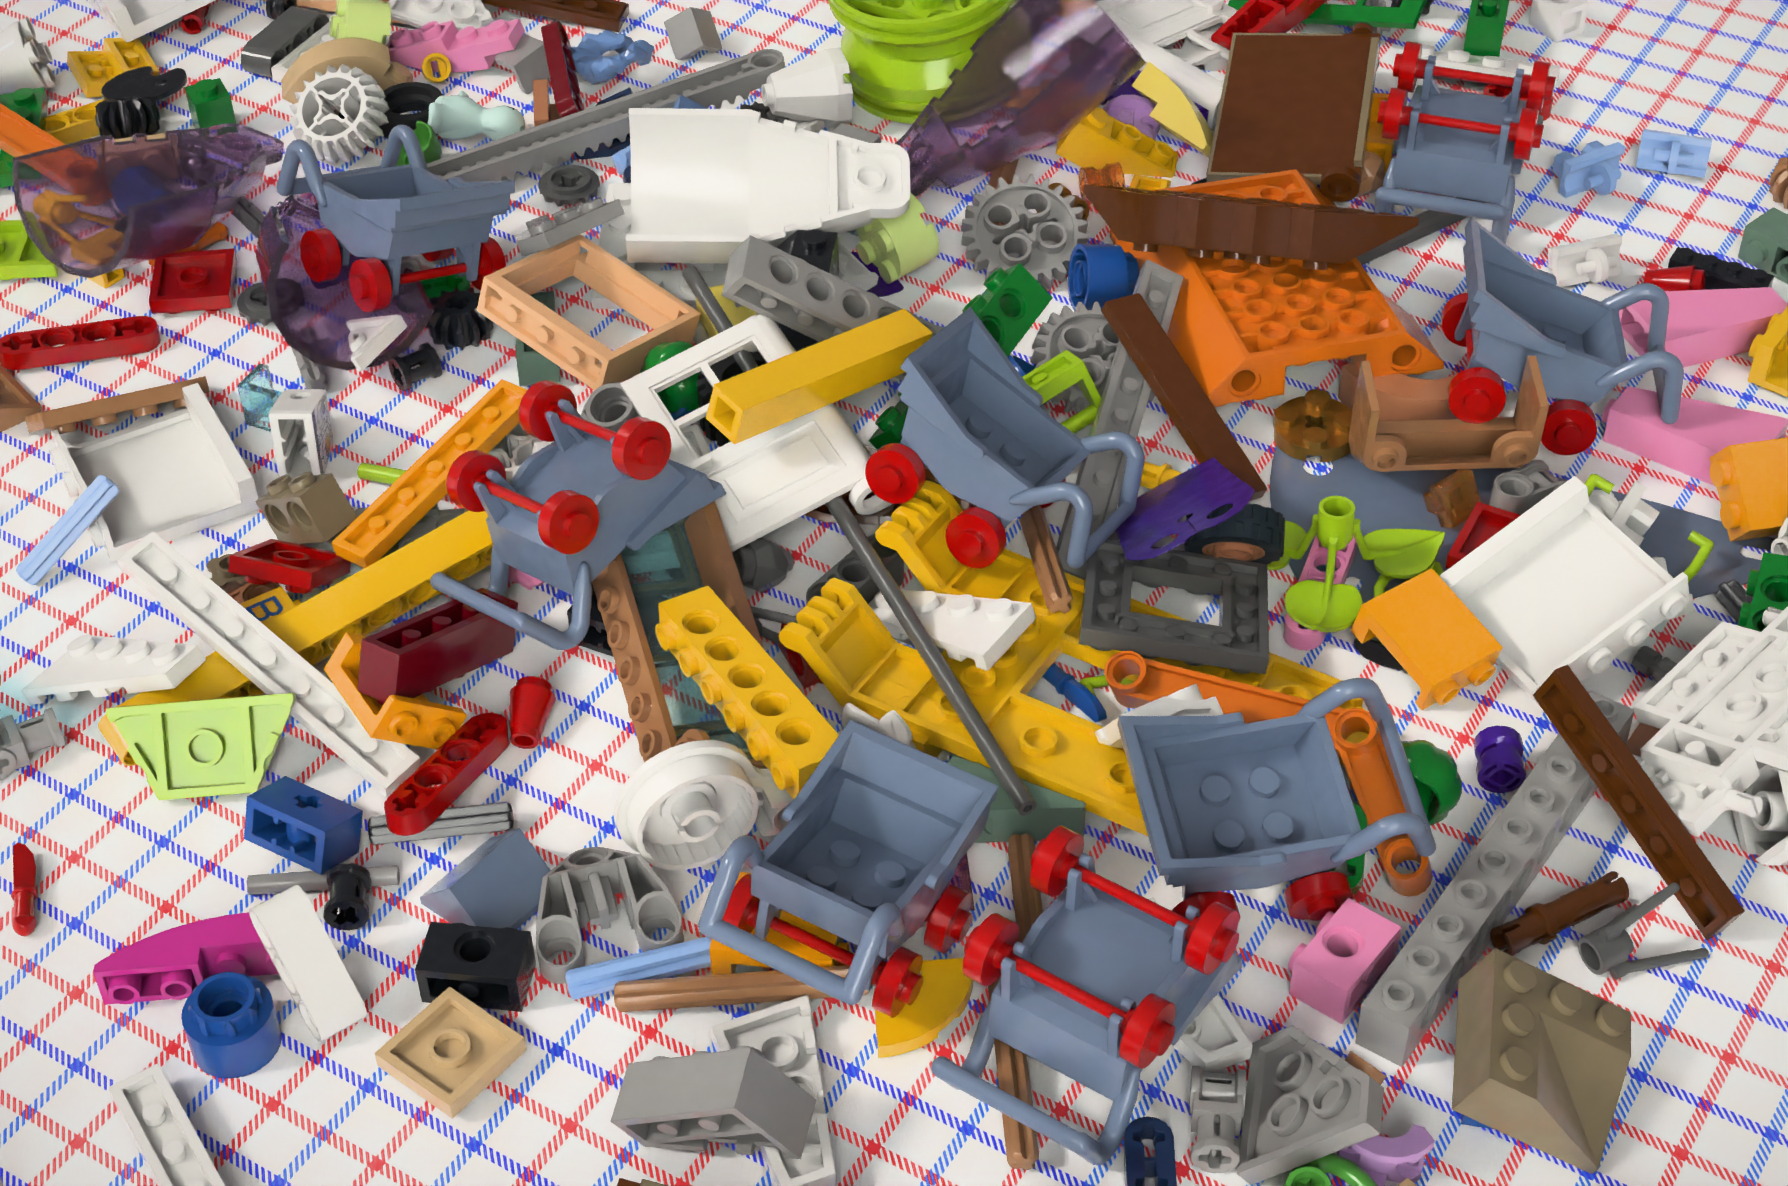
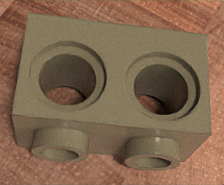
(306, 508)

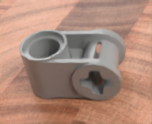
(1523, 487)

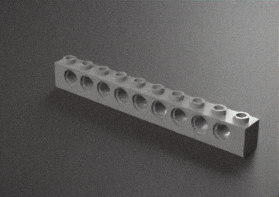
(1479, 898)

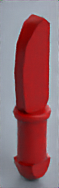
(24, 890)

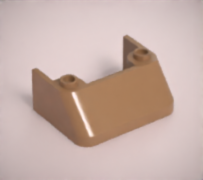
(1448, 442)

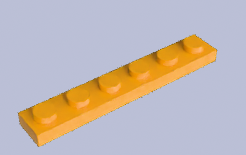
(425, 481)

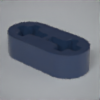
(1139, 1167)

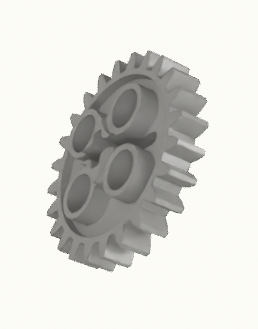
(1023, 229)
(1086, 336)

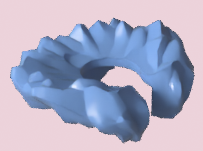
(599, 68)

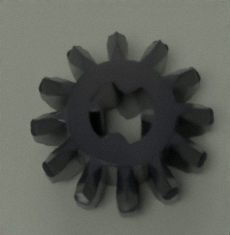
(127, 116)
(457, 320)

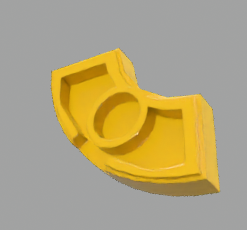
(940, 1000)

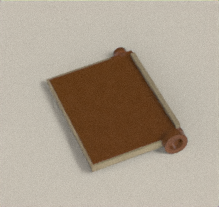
(1297, 107)

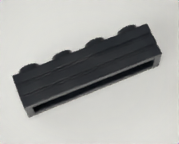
(1721, 273)

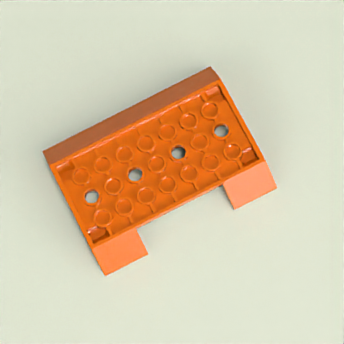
(1250, 320)

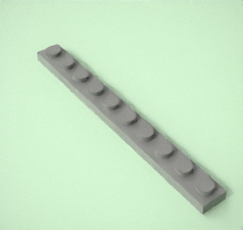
(1120, 410)

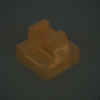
(1453, 498)

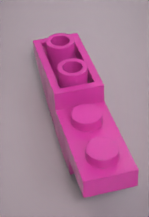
(180, 959)

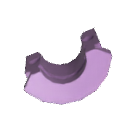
(1134, 111)
(1392, 1157)

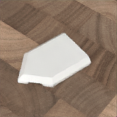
(420, 12)

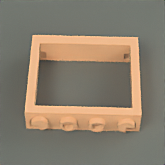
(508, 303)

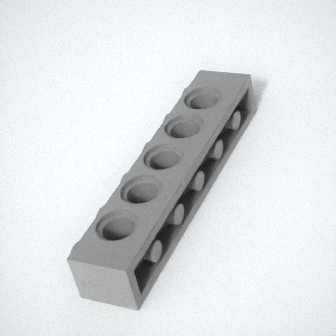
(800, 293)

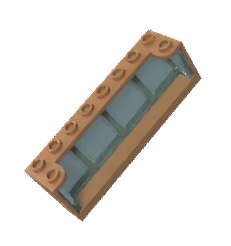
(659, 697)

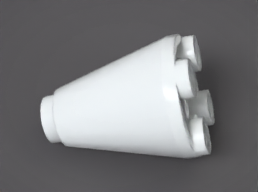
(23, 59)

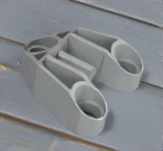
(593, 878)

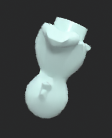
(461, 118)

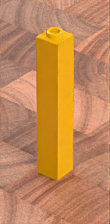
(814, 376)

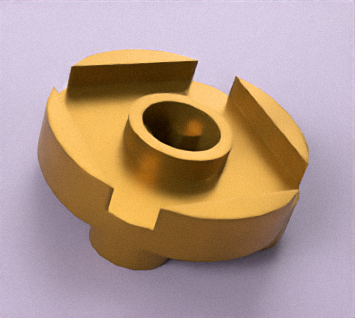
(1313, 427)

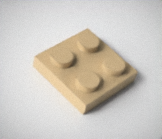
(450, 1052)

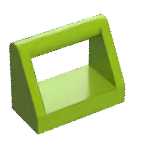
(1061, 374)

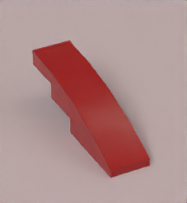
(1265, 17)

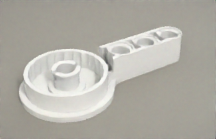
(695, 802)

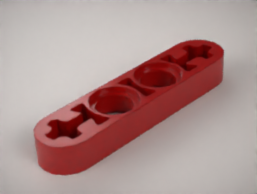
(78, 342)
(416, 805)

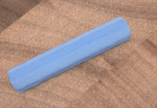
(67, 530)
(641, 966)

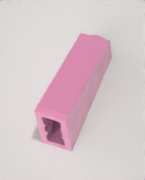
(1705, 322)
(1699, 433)

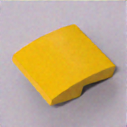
(96, 68)

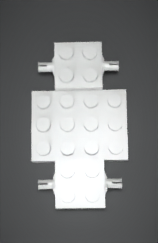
(1717, 719)

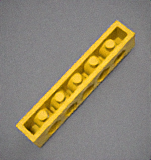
(745, 686)

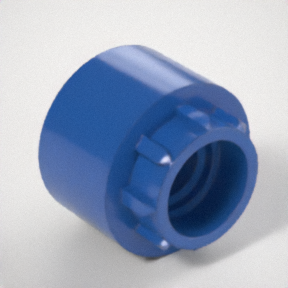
(1100, 274)
(231, 1025)

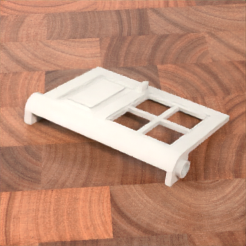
(1163, 22)
(772, 473)

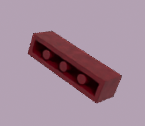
(432, 649)

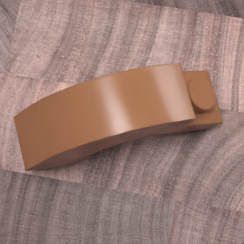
(1401, 396)

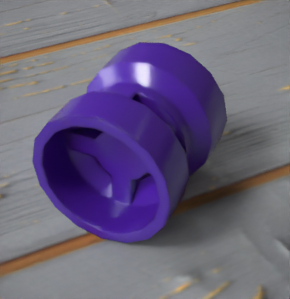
(1499, 759)

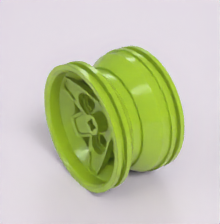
(909, 48)

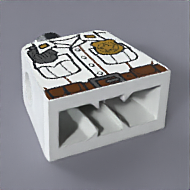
(299, 421)

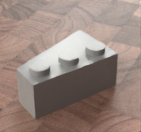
(713, 1099)

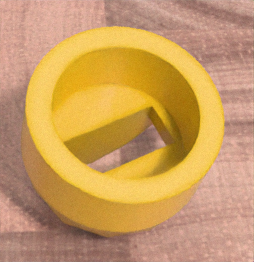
(443, 67)

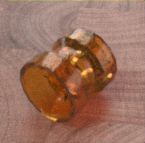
(1108, 176)

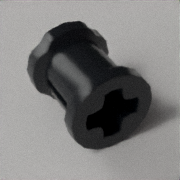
(425, 357)
(347, 897)

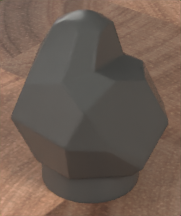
(762, 564)

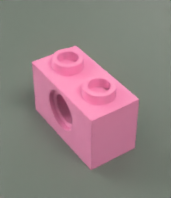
(1343, 959)

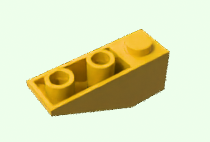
(1106, 140)

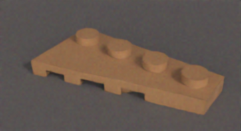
(104, 410)

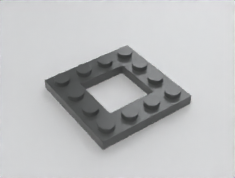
(1242, 588)

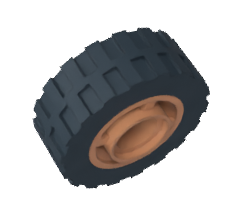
(1249, 535)

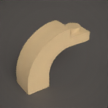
(352, 52)

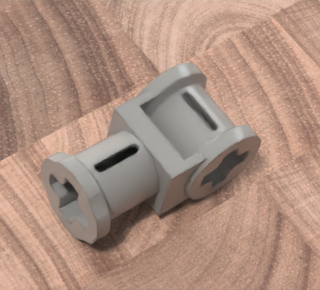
(26, 738)
(1217, 1114)

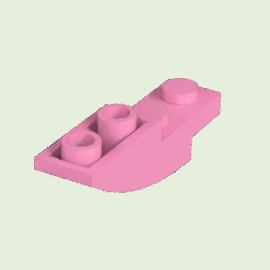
(465, 49)

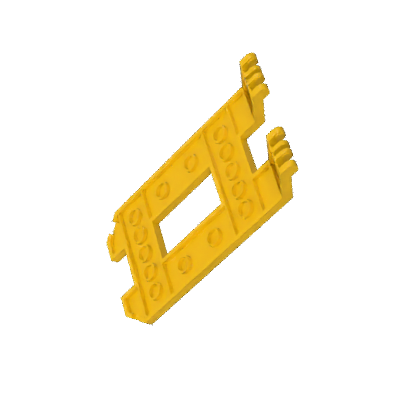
(1037, 738)

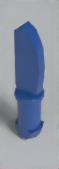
(1075, 693)

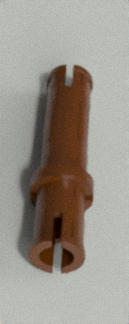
(1544, 921)

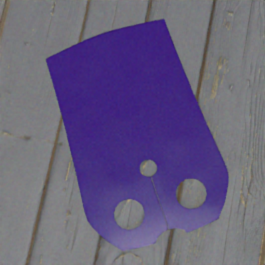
(1191, 492)

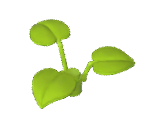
(1336, 606)

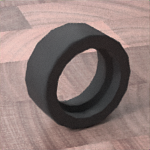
(405, 98)

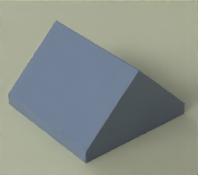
(492, 885)

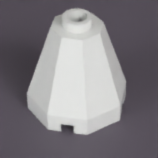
(812, 89)
(1767, 831)

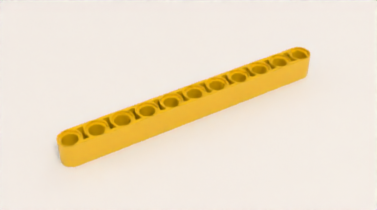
(352, 606)

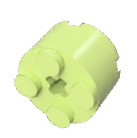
(361, 20)
(898, 243)

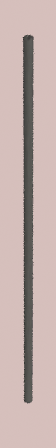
(893, 595)

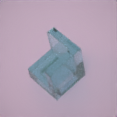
(258, 397)

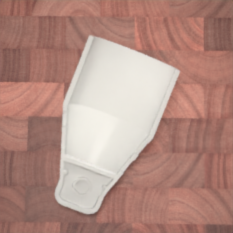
(728, 174)

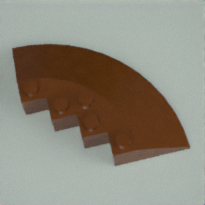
(1244, 228)

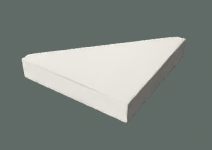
(372, 336)

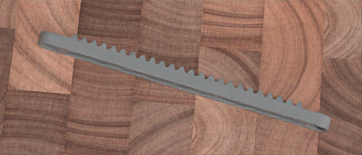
(605, 121)

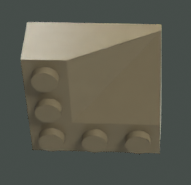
(1539, 1058)

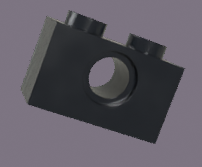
(478, 962)

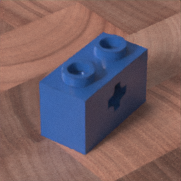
(303, 824)

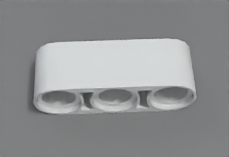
(308, 963)

